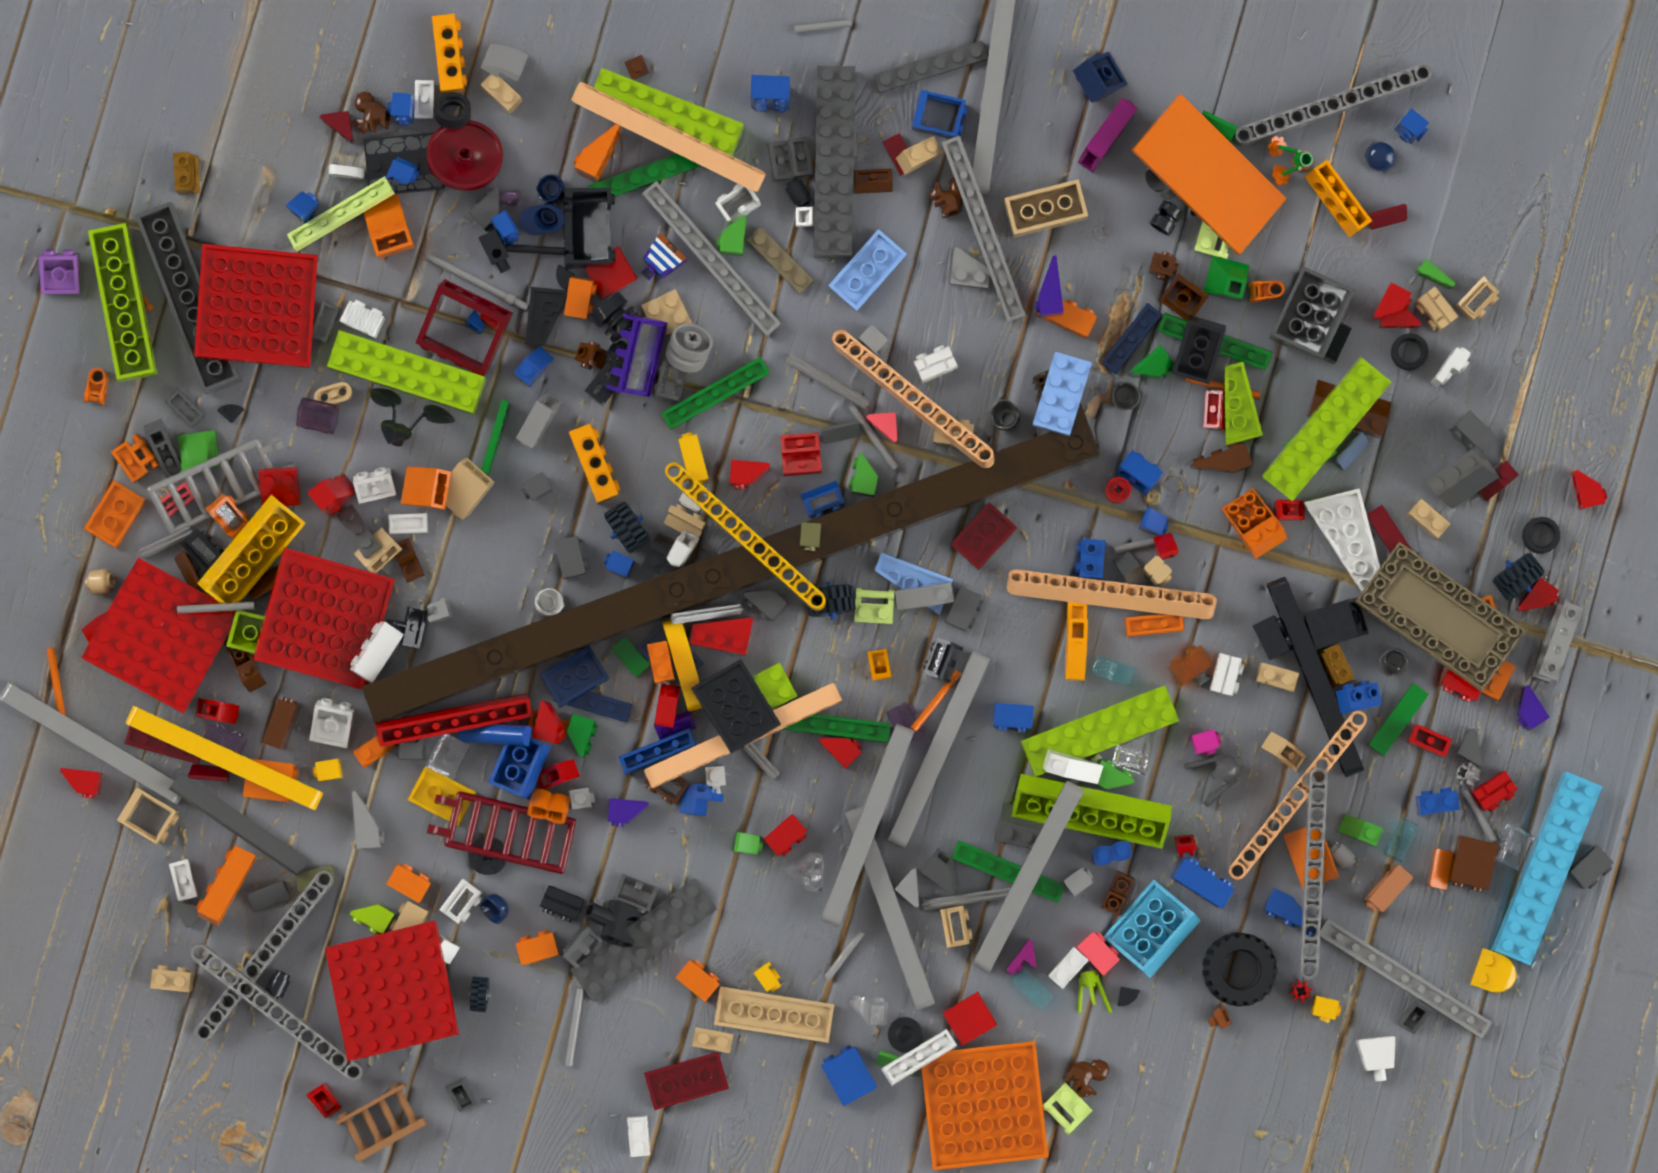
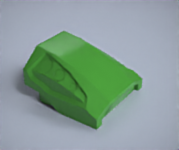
(197, 448)

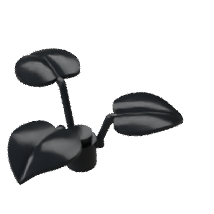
(395, 432)

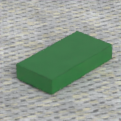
(630, 656)

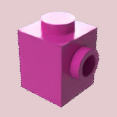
(1206, 742)

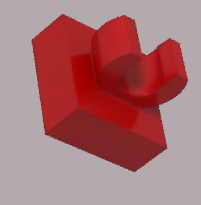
(1185, 844)

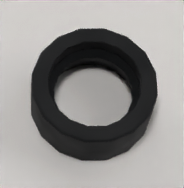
(456, 121)
(1409, 337)
(1538, 549)

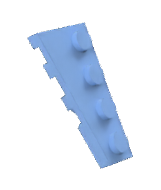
(909, 575)

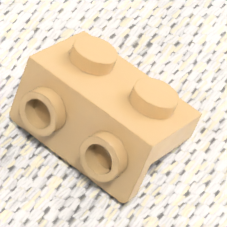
(680, 520)

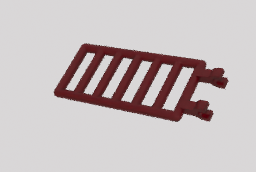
(504, 855)

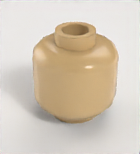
(100, 581)

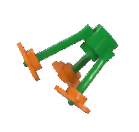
(1301, 159)

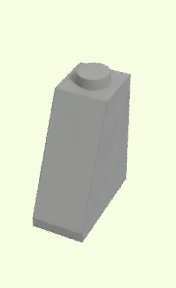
(539, 419)

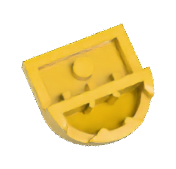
(1494, 972)

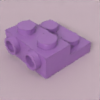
(59, 272)

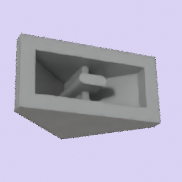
(908, 888)

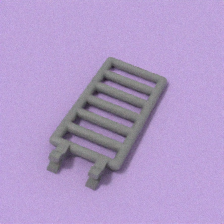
(262, 450)

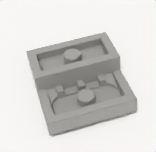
(504, 60)

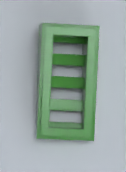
(1431, 272)

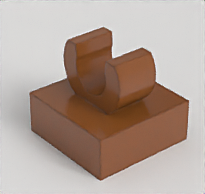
(1220, 1017)

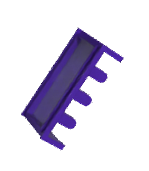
(640, 357)

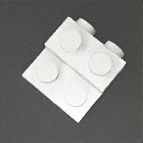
(1454, 364)
(332, 723)

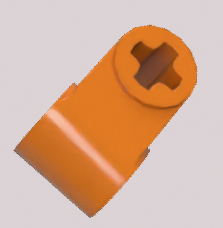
(1263, 291)
(96, 388)

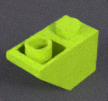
(375, 916)

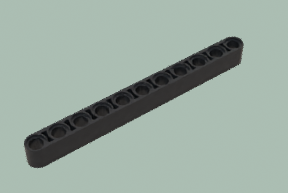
(1313, 672)

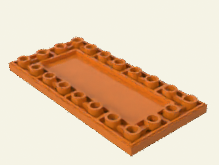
(1208, 174)

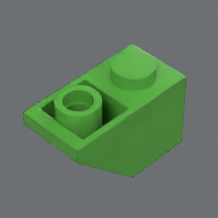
(865, 477)
(1112, 777)

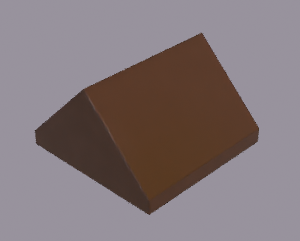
(1183, 297)

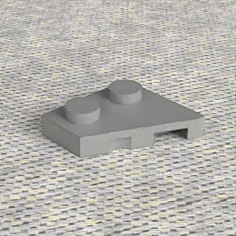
(968, 271)

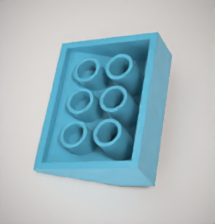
(1152, 928)

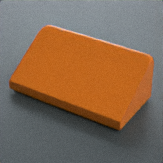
(1440, 869)

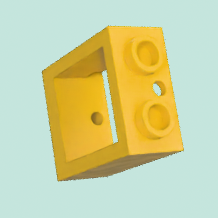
(693, 457)

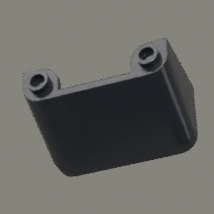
(587, 227)

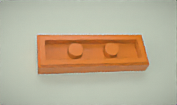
(1153, 624)

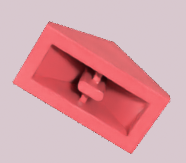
(885, 424)

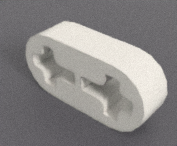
(346, 172)

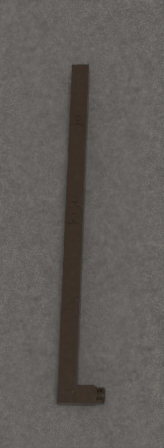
(730, 571)

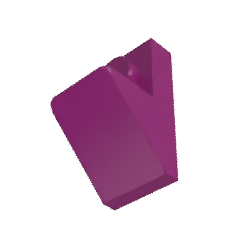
(1027, 954)

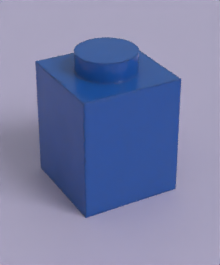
(618, 564)

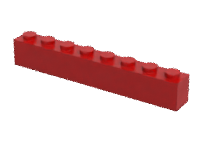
(453, 719)

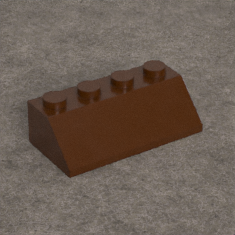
(1371, 424)

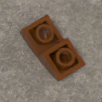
(1117, 892)

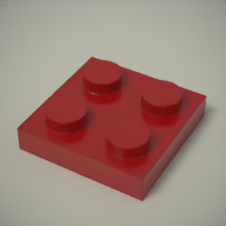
(280, 483)

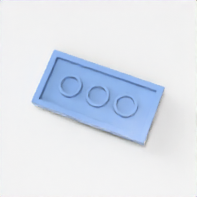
(867, 270)
(1062, 394)

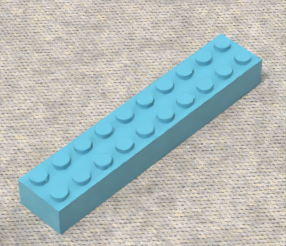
(1546, 868)

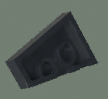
(542, 313)

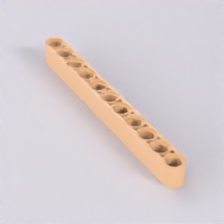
(668, 136)
(916, 406)
(1111, 594)
(715, 747)
(1294, 804)

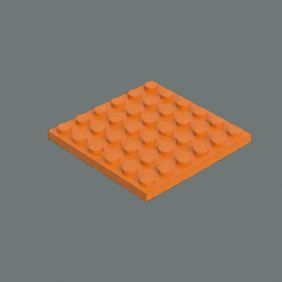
(984, 1106)

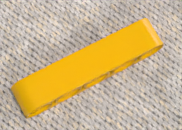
(683, 662)

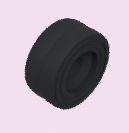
(905, 1045)

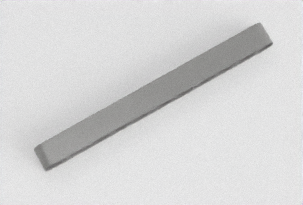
(992, 93)
(1340, 100)
(89, 741)
(939, 749)
(867, 825)
(1028, 876)
(1316, 882)
(894, 920)
(273, 950)
(271, 1003)

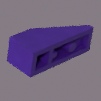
(1050, 296)

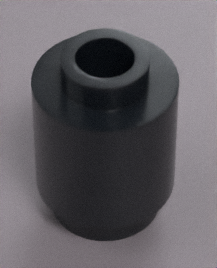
(798, 192)
(278, 984)

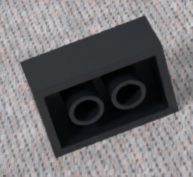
(1199, 349)

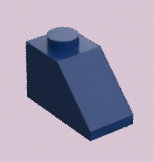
(303, 206)
(533, 366)
(1153, 522)

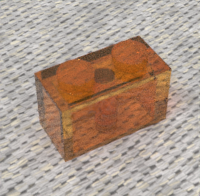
(1190, 665)

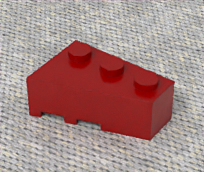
(332, 494)
(724, 636)

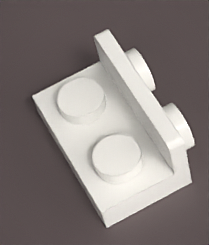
(374, 485)

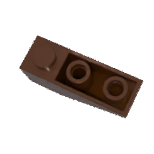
(1229, 461)
(246, 668)

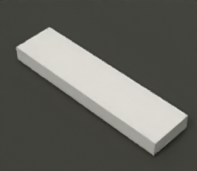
(919, 1057)

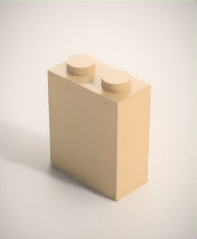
(466, 488)

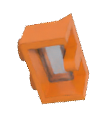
(227, 515)

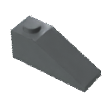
(163, 447)

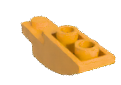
(1076, 641)

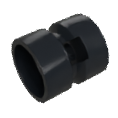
(1166, 217)

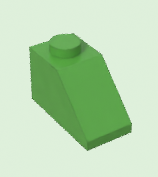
(733, 238)
(1360, 830)
(748, 843)

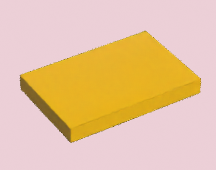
(434, 783)

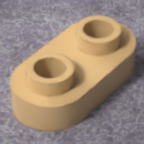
(333, 393)

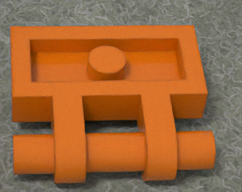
(131, 462)

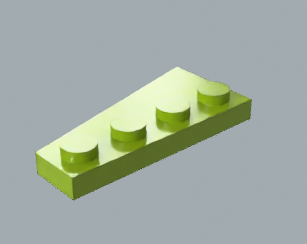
(1240, 411)

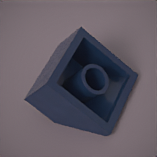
(1099, 77)

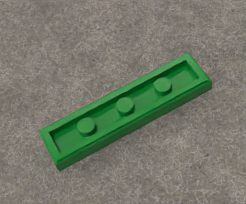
(495, 437)
(1398, 719)

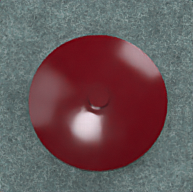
(465, 156)

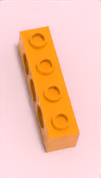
(442, 24)
(1338, 198)
(579, 437)

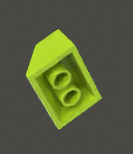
(245, 631)

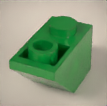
(580, 732)

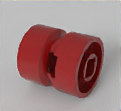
(1117, 490)

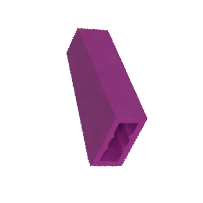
(1107, 135)

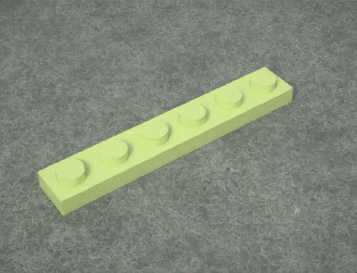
(340, 213)

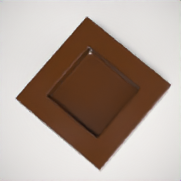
(636, 67)

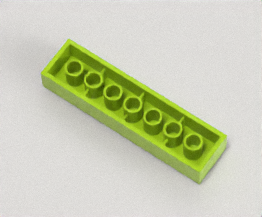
(690, 118)
(123, 302)
(406, 372)
(1326, 428)
(1103, 728)
(1096, 812)

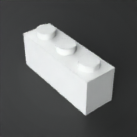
(376, 651)

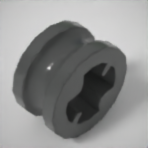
(1201, 678)

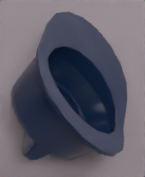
(542, 219)

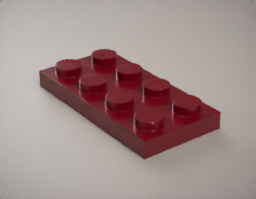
(686, 1080)

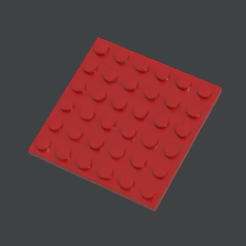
(255, 306)
(321, 616)
(152, 644)
(391, 991)

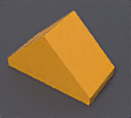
(879, 665)

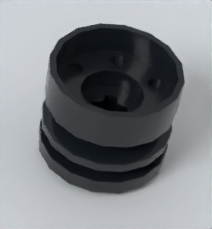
(611, 314)

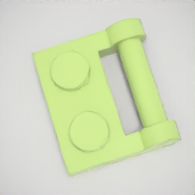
(1206, 243)
(874, 612)
(1071, 1103)

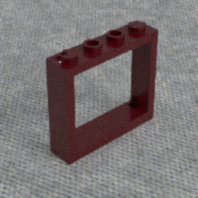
(476, 303)

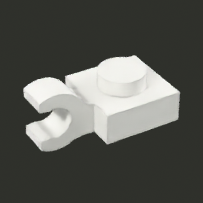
(715, 777)

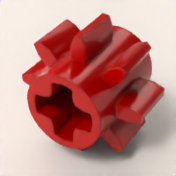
(1295, 992)

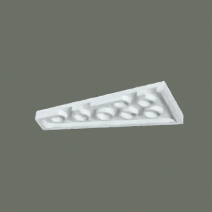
(1347, 530)

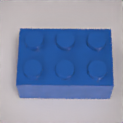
(770, 93)
(520, 767)
(1203, 882)

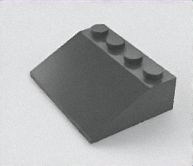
(1312, 313)

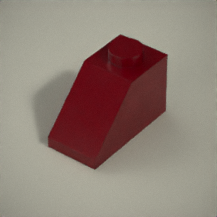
(1506, 475)

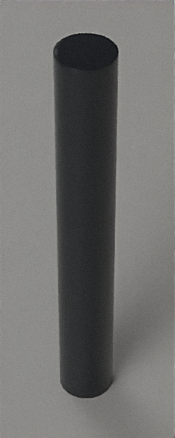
(535, 249)

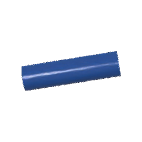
(497, 735)
(657, 751)

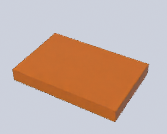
(115, 514)
(1296, 846)

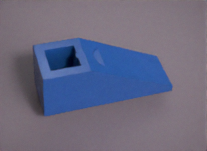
(1285, 907)

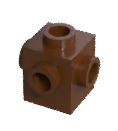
(1156, 265)
(591, 355)

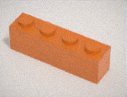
(226, 885)

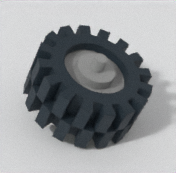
(479, 994)

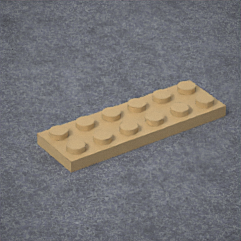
(774, 1014)

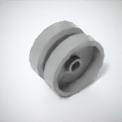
(689, 348)

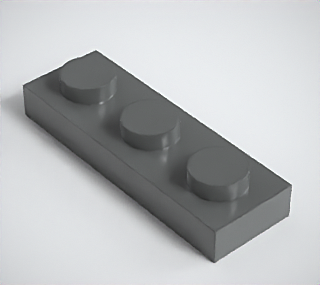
(358, 531)

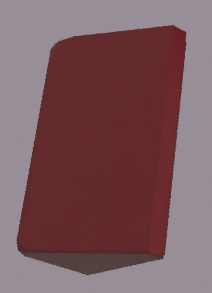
(1388, 216)
(208, 772)

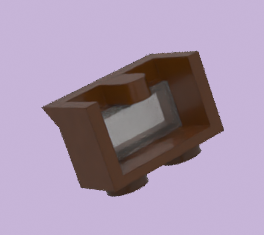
(671, 790)

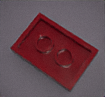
(983, 536)

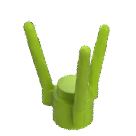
(1089, 980)

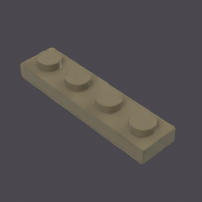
(779, 260)

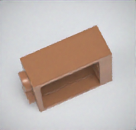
(1387, 889)

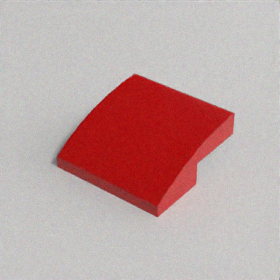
(613, 277)
(801, 454)
(970, 1018)

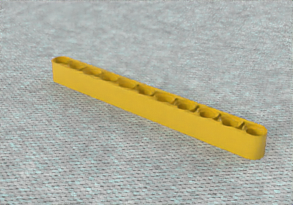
(741, 527)
(224, 758)

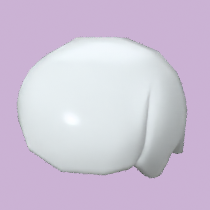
(549, 602)

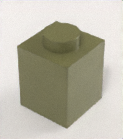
(810, 536)

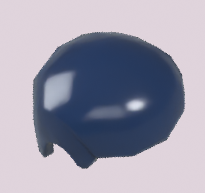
(1380, 156)
(550, 188)
(495, 908)

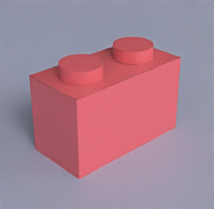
(1098, 952)

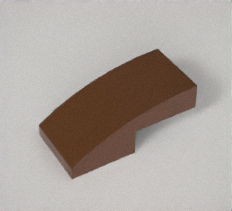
(409, 561)

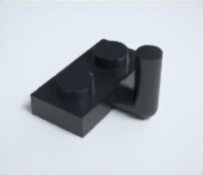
(412, 627)

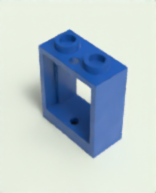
(927, 95)

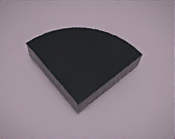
(563, 276)
(231, 412)
(1127, 996)

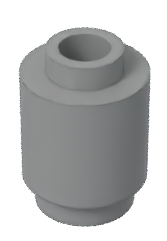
(1342, 855)

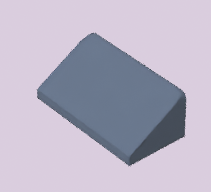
(1351, 451)

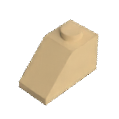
(1283, 751)

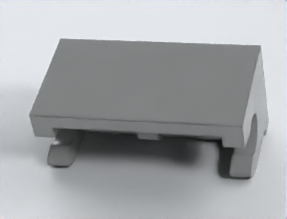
(441, 611)

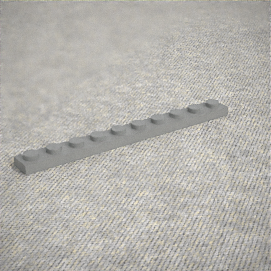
(983, 228)
(711, 259)
(1404, 978)

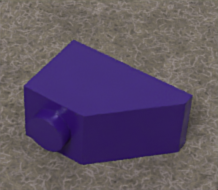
(1530, 710)
(624, 811)

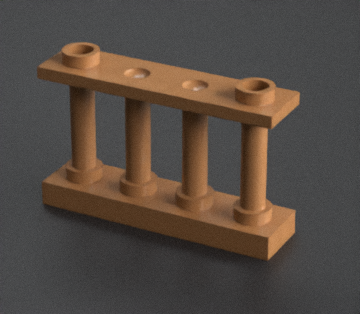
(380, 1140)

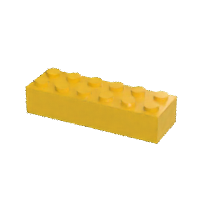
(251, 552)

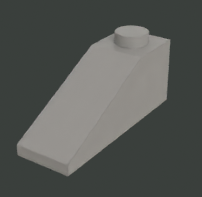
(924, 595)
(366, 828)

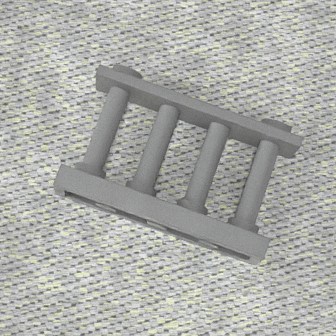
(1556, 642)

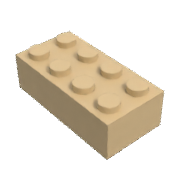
(1045, 208)

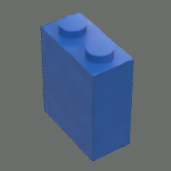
(848, 1075)

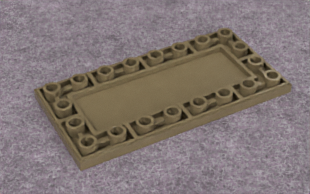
(1440, 616)

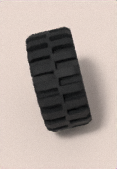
(1213, 969)

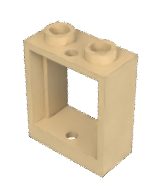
(130, 808)

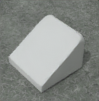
(804, 217)

